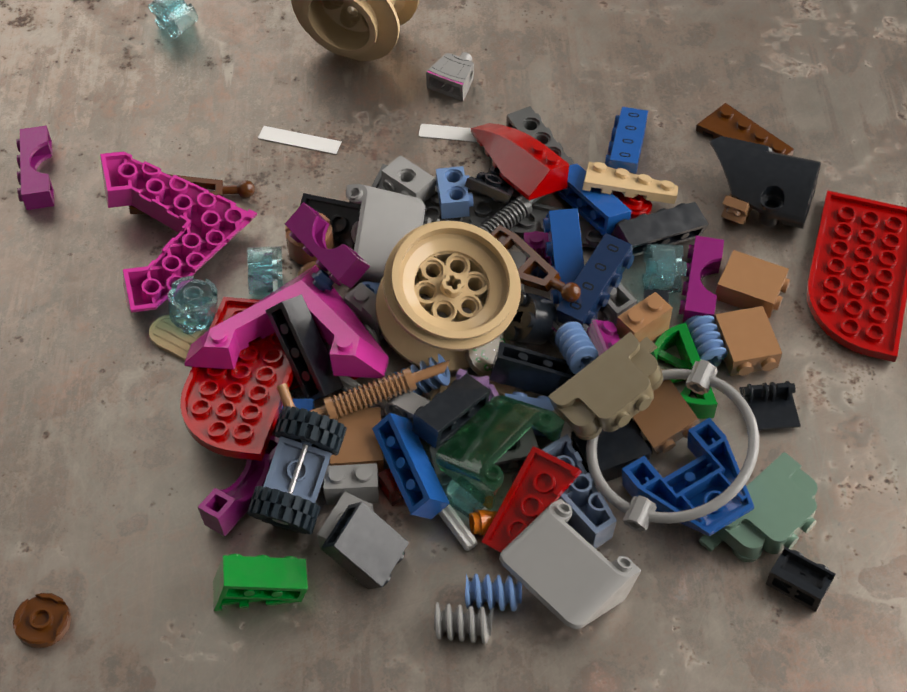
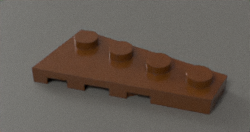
(733, 124)

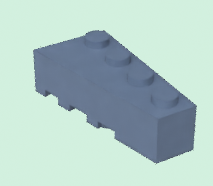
(590, 511)

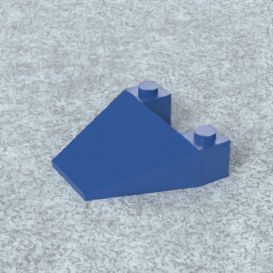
(695, 482)

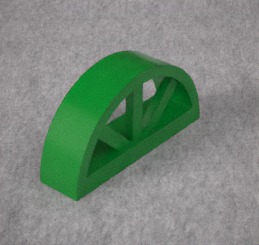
(679, 335)

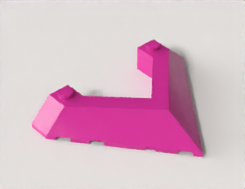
(199, 217)
(352, 346)

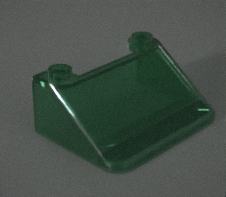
(476, 447)

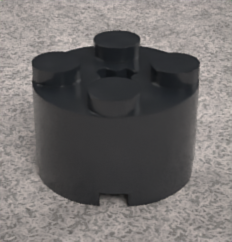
(532, 320)

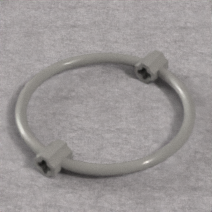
(642, 510)

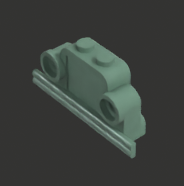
(781, 512)

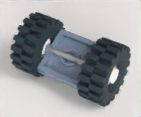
(297, 470)

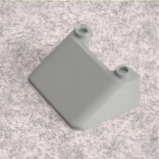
(382, 223)
(567, 569)

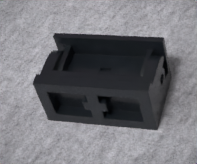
(800, 578)

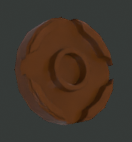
(42, 620)

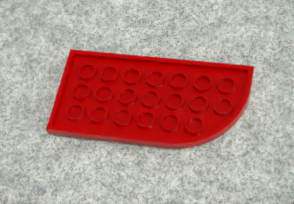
(860, 274)
(237, 407)

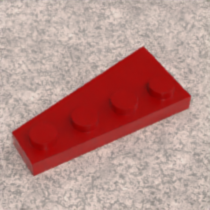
(533, 490)

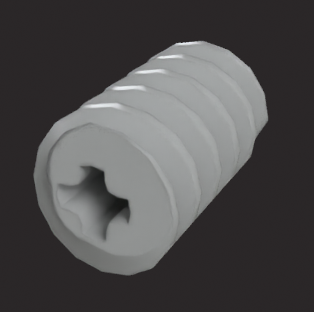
(463, 623)

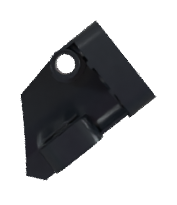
(769, 181)

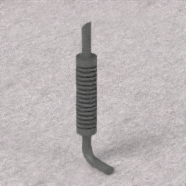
(510, 214)

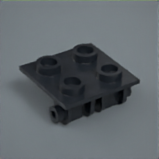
(772, 405)

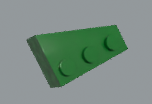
(259, 579)

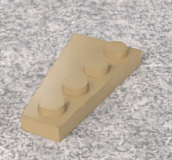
(630, 184)

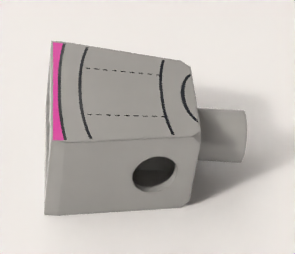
(451, 75)

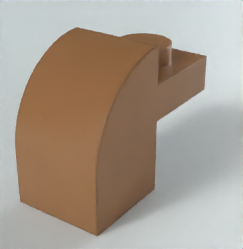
(735, 209)

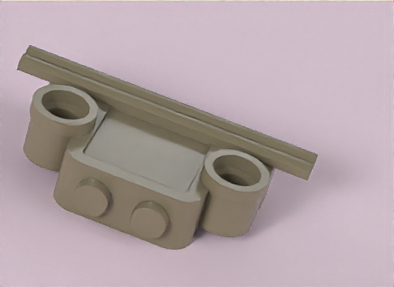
(609, 388)

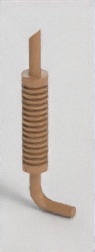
(370, 393)

